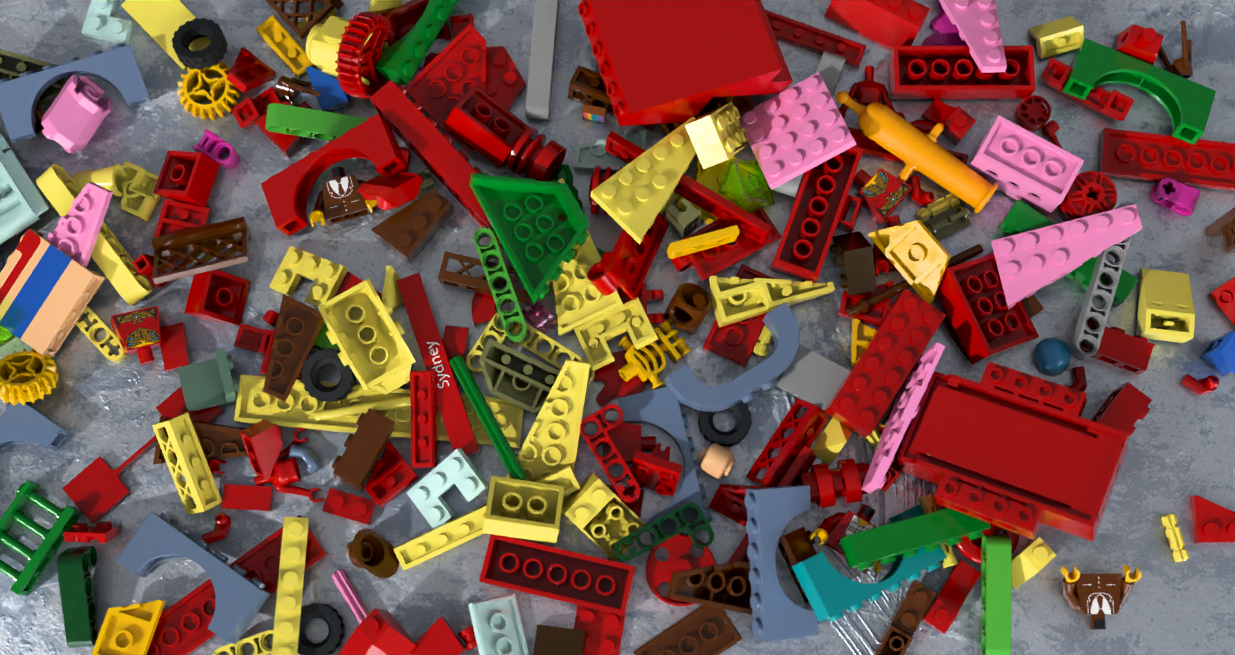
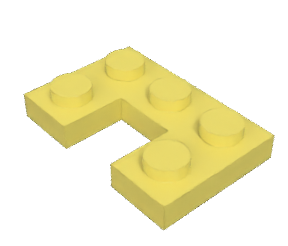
(298, 264)
(627, 317)

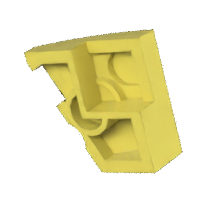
(138, 192)

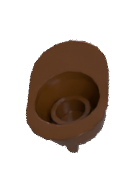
(373, 554)

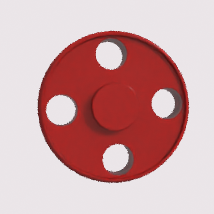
(679, 559)

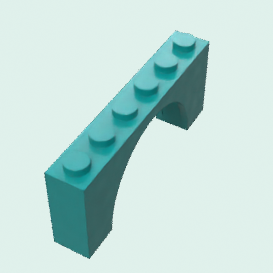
(833, 593)

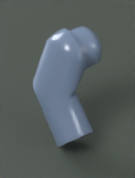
(308, 455)

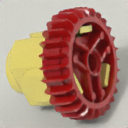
(352, 50)

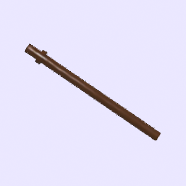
(864, 305)

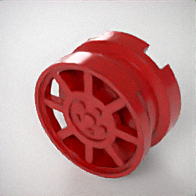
(1032, 113)

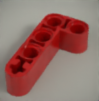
(614, 456)

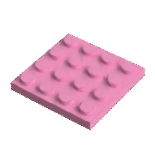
(796, 131)

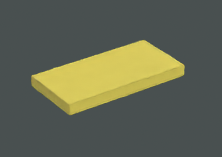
(161, 21)

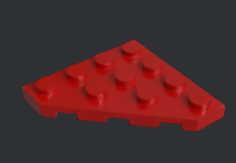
(450, 78)

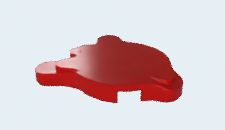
(613, 383)

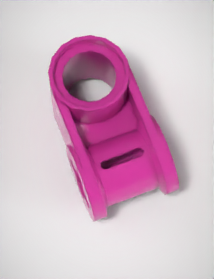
(216, 148)
(1176, 196)

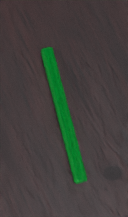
(487, 418)

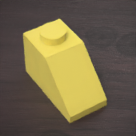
(1029, 561)

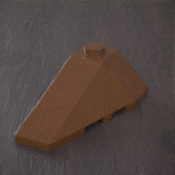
(715, 586)

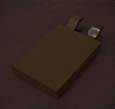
(559, 641)

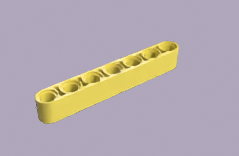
(108, 251)

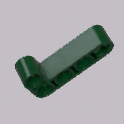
(660, 536)
(77, 595)

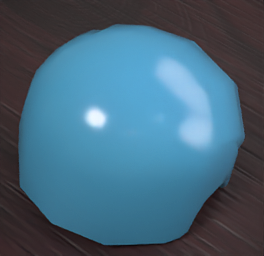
(1052, 356)

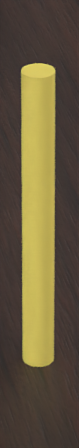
(359, 408)

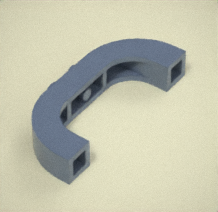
(706, 398)

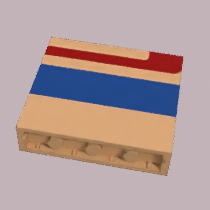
(43, 293)

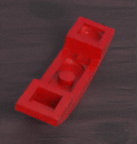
(1099, 100)

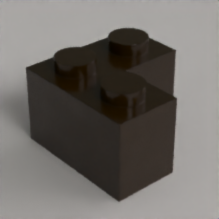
(856, 261)

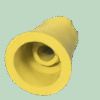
(108, 177)

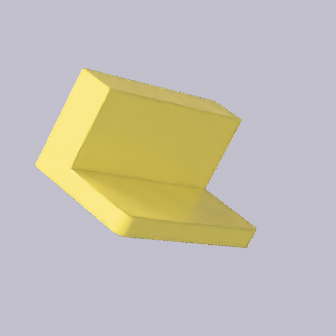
(1057, 36)

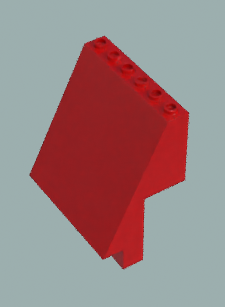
(677, 54)

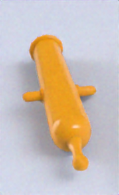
(920, 151)

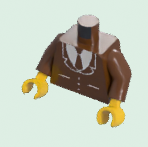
(340, 200)
(1098, 593)

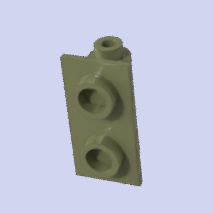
(948, 222)

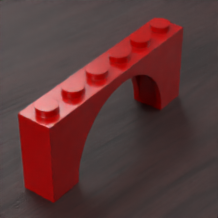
(290, 188)

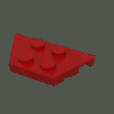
(502, 77)

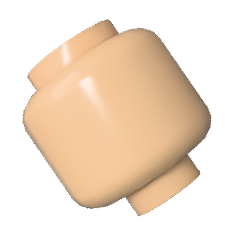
(716, 461)

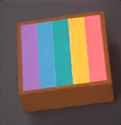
(594, 113)

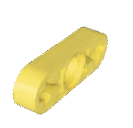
(110, 337)

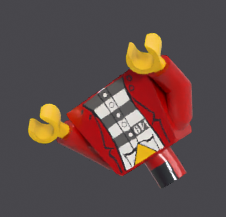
(844, 524)

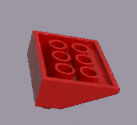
(980, 312)

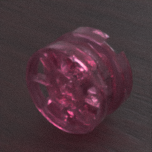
(539, 317)

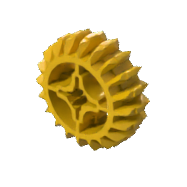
(191, 94)
(26, 376)

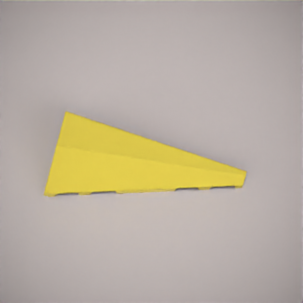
(745, 298)

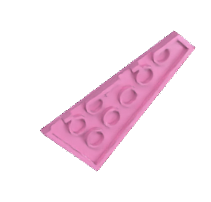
(980, 29)
(82, 224)
(1049, 253)
(902, 411)

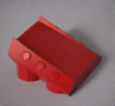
(392, 191)

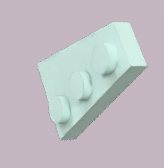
(594, 153)

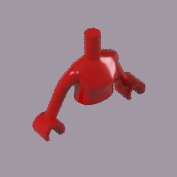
(869, 92)
(288, 471)

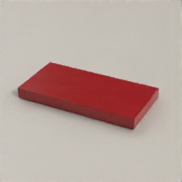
(737, 340)

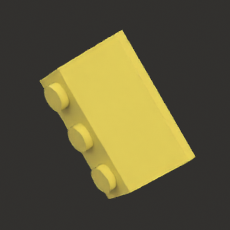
(523, 509)

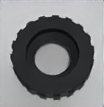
(196, 29)
(312, 383)
(731, 437)
(335, 626)

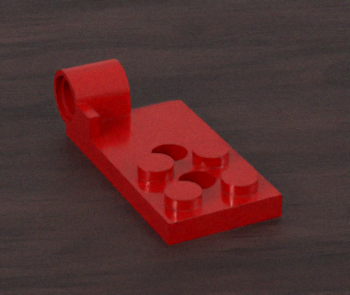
(719, 258)
(628, 261)

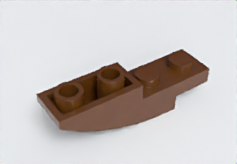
(905, 620)

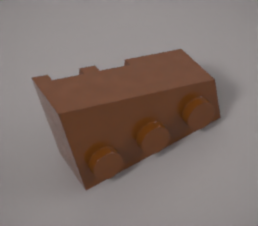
(414, 225)
(363, 449)

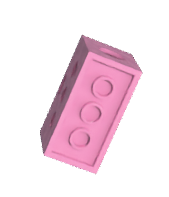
(1025, 165)

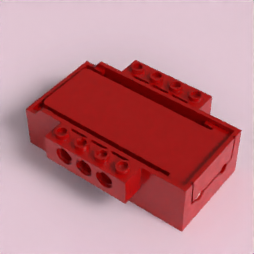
(1014, 452)

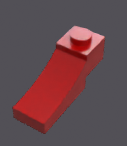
(951, 597)

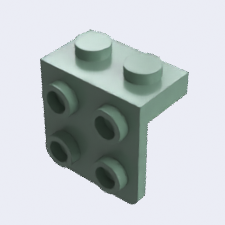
(208, 382)

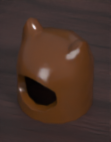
(688, 307)

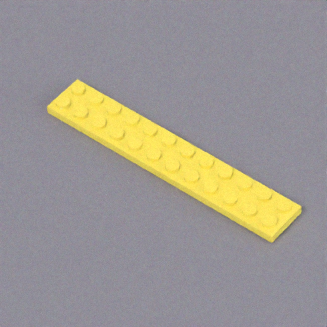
(300, 409)

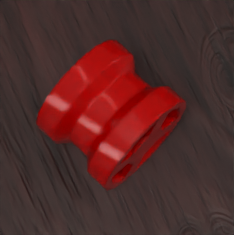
(469, 638)

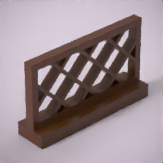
(318, 16)
(193, 242)

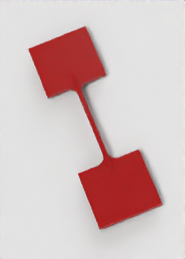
(100, 487)
(605, 628)

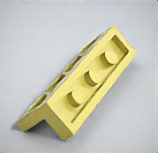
(190, 463)

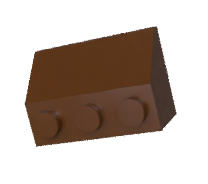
(796, 548)

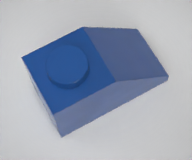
(332, 95)
(1221, 354)

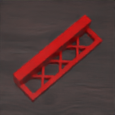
(804, 433)

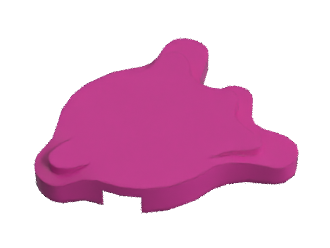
(946, 32)

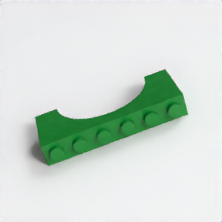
(1183, 99)

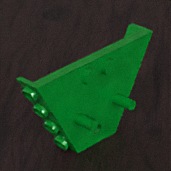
(528, 225)

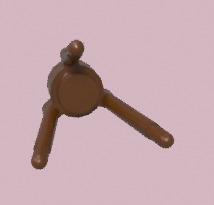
(1181, 66)
(291, 86)

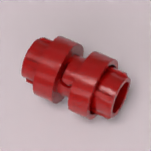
(835, 483)

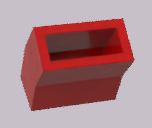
(853, 202)

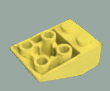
(717, 135)
(1165, 306)
(601, 515)

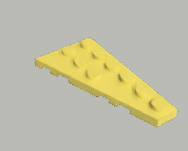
(646, 183)
(575, 295)
(556, 431)

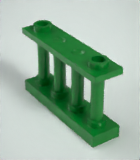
(51, 538)

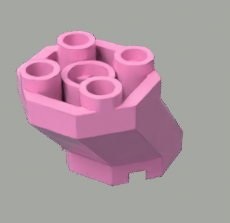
(76, 113)

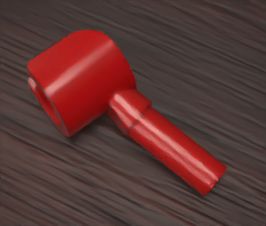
(1049, 131)
(270, 317)
(214, 465)

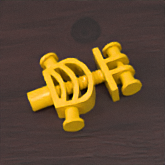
(640, 359)

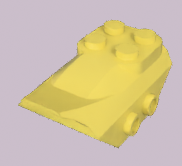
(368, 338)

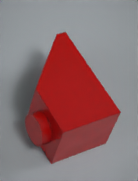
(262, 446)

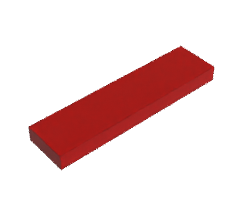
(423, 419)

